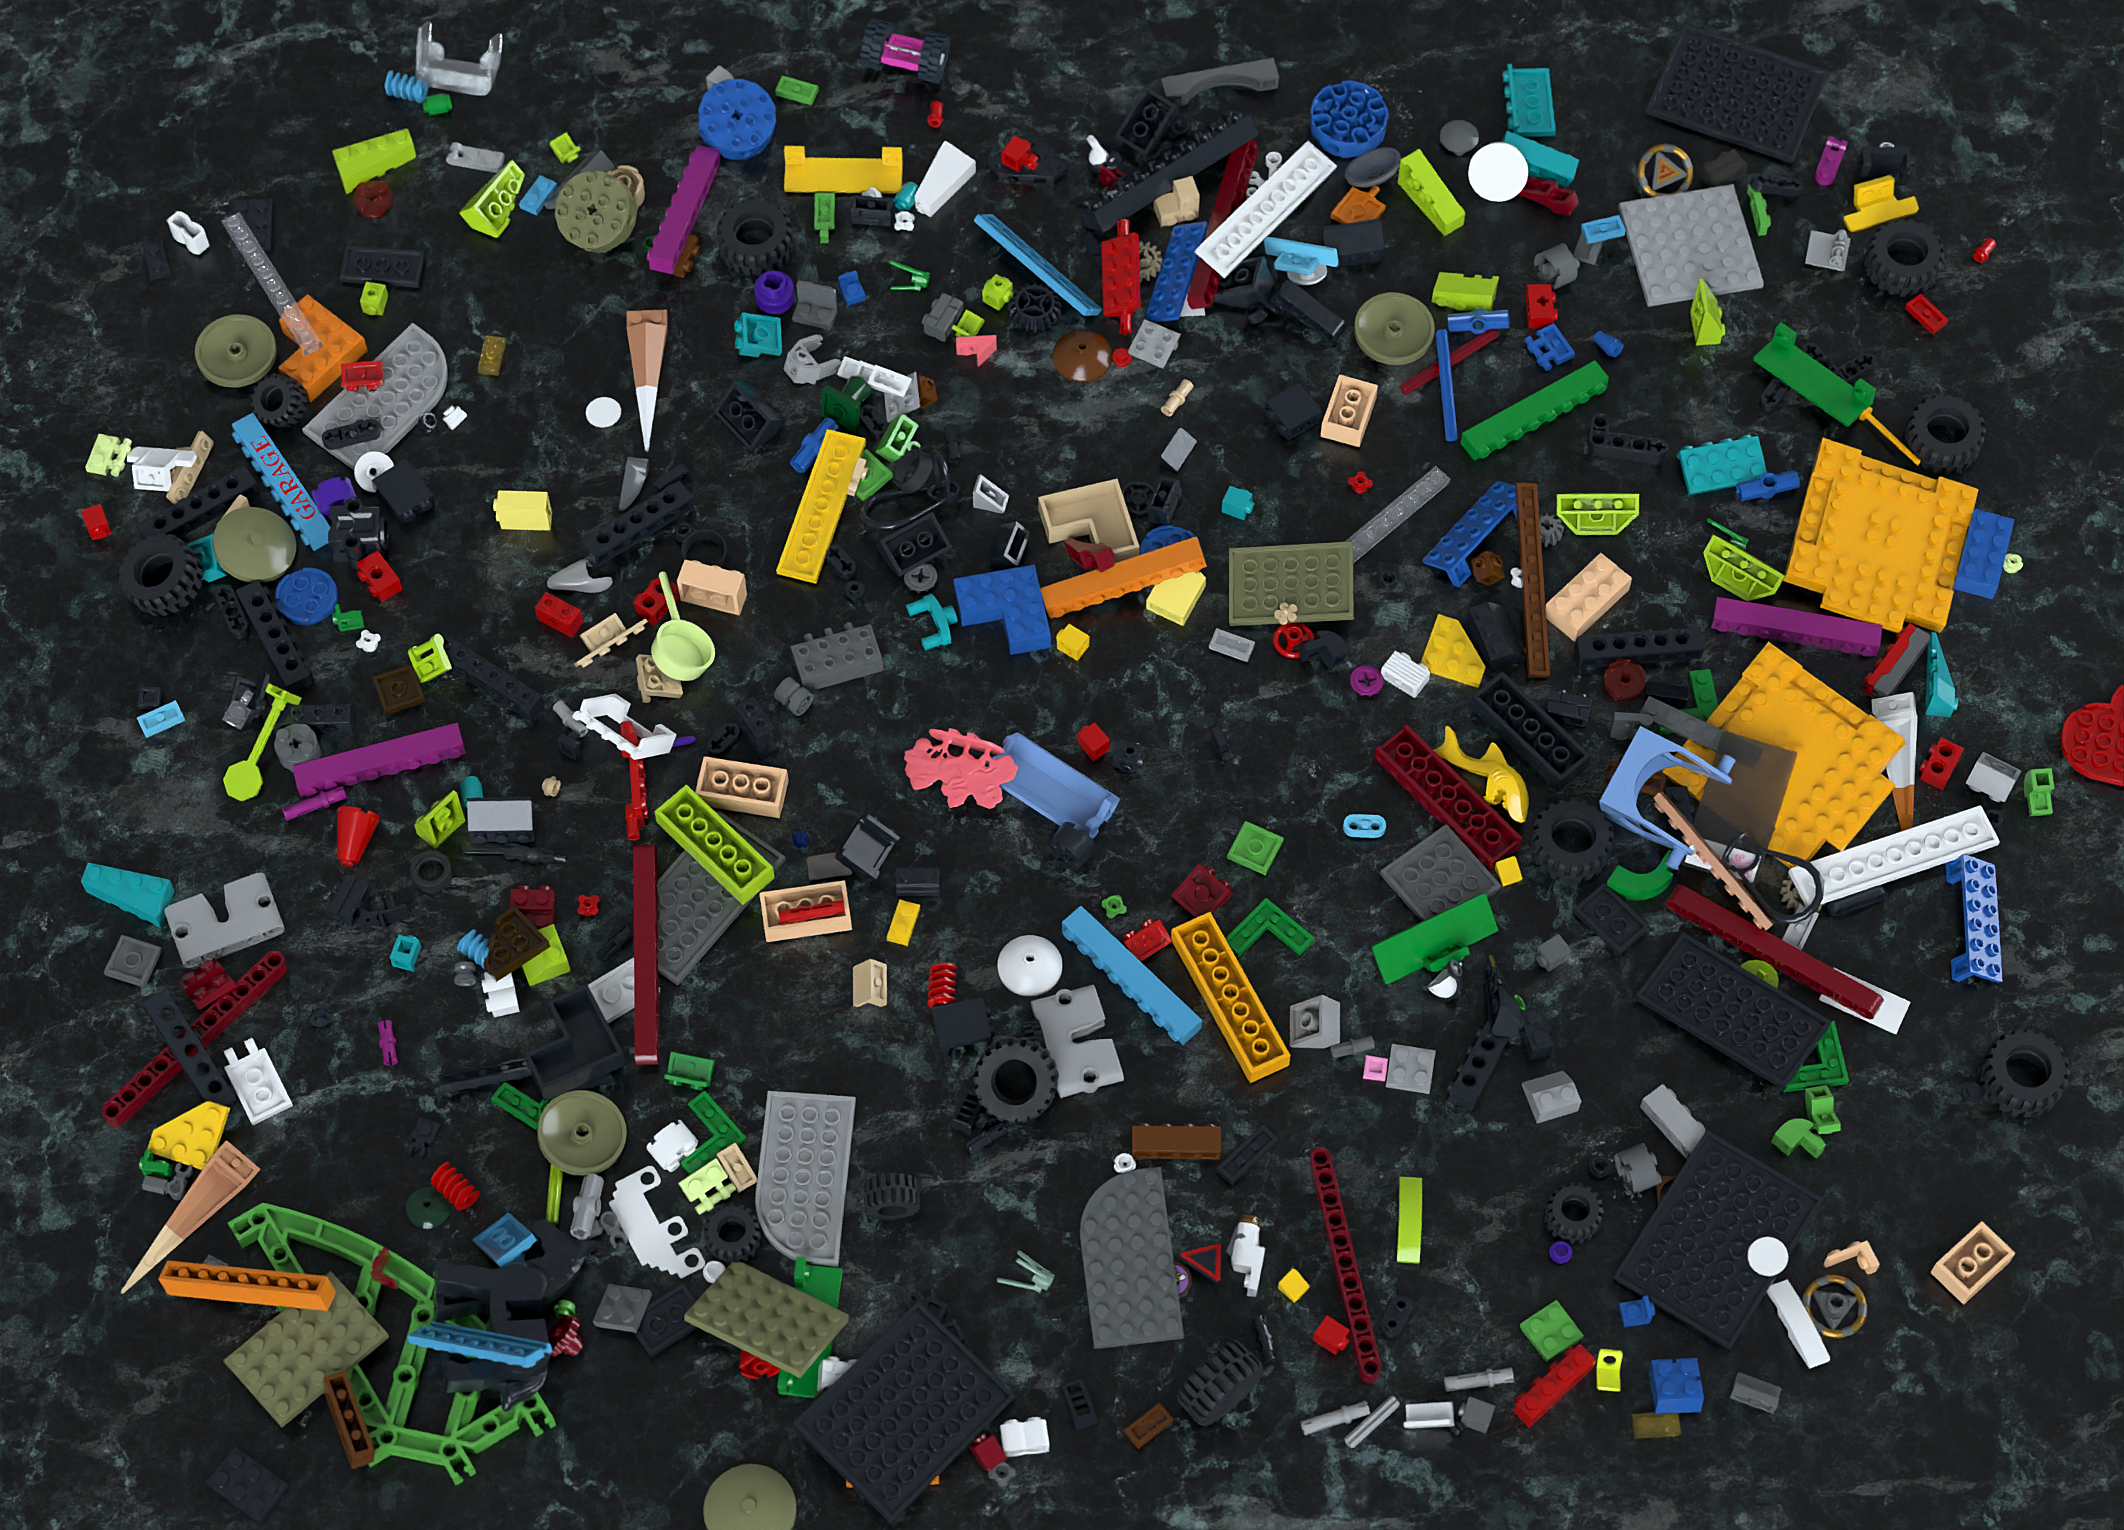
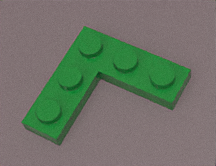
(1703, 695)
(1268, 917)
(1830, 1070)
(519, 1104)
(719, 1125)

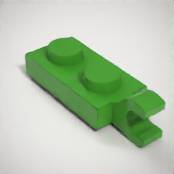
(1758, 208)
(824, 214)

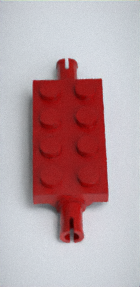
(1121, 276)
(637, 811)

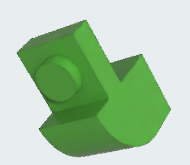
(2037, 789)
(1820, 1110)
(1795, 1133)

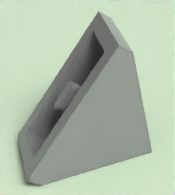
(989, 496)

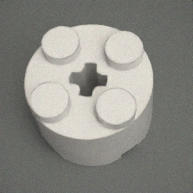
(672, 1145)

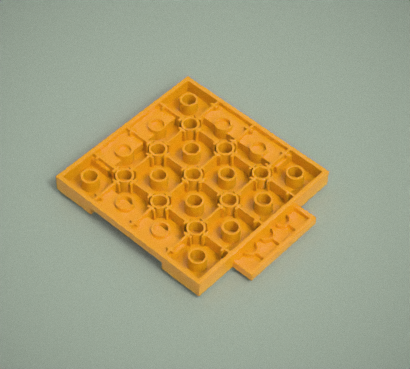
(1879, 539)
(1837, 745)

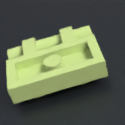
(103, 453)
(703, 1180)

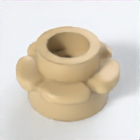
(551, 786)

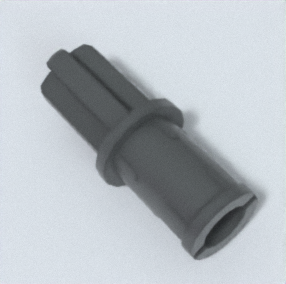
(1352, 1047)

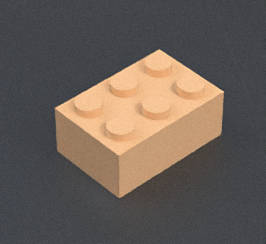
(1349, 410)
(712, 587)
(1972, 1262)

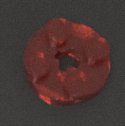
(369, 189)
(1630, 671)

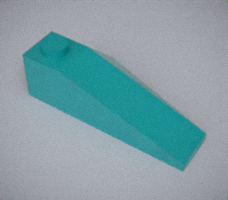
(1939, 685)

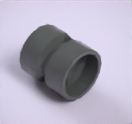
(792, 695)

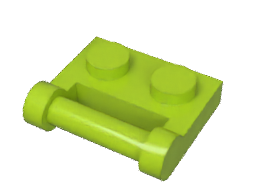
(434, 664)

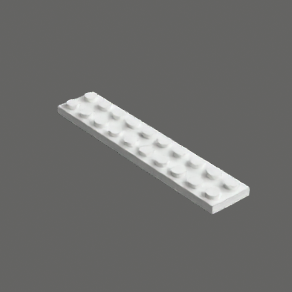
(1265, 209)
(1897, 855)

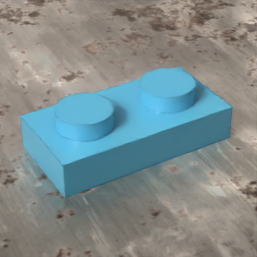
(161, 719)

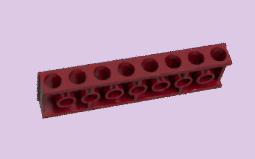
(1446, 795)

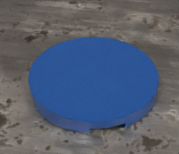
(1163, 537)
(306, 596)

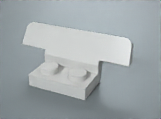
(153, 466)

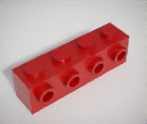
(1554, 1385)

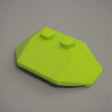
(1597, 512)
(1740, 571)

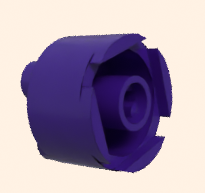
(332, 493)

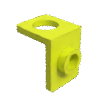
(1608, 1374)

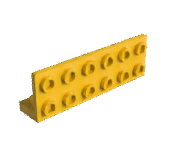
(842, 174)

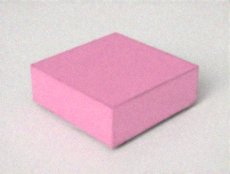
(1375, 1068)

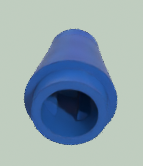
(1611, 345)

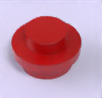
(1121, 357)

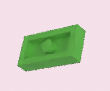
(797, 90)

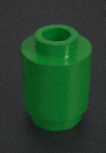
(437, 104)

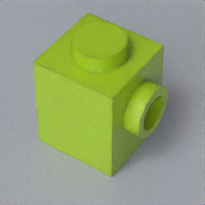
(374, 298)

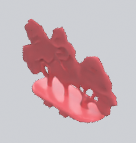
(963, 773)

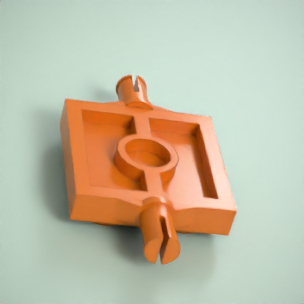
(1358, 206)

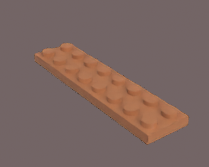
(1707, 854)

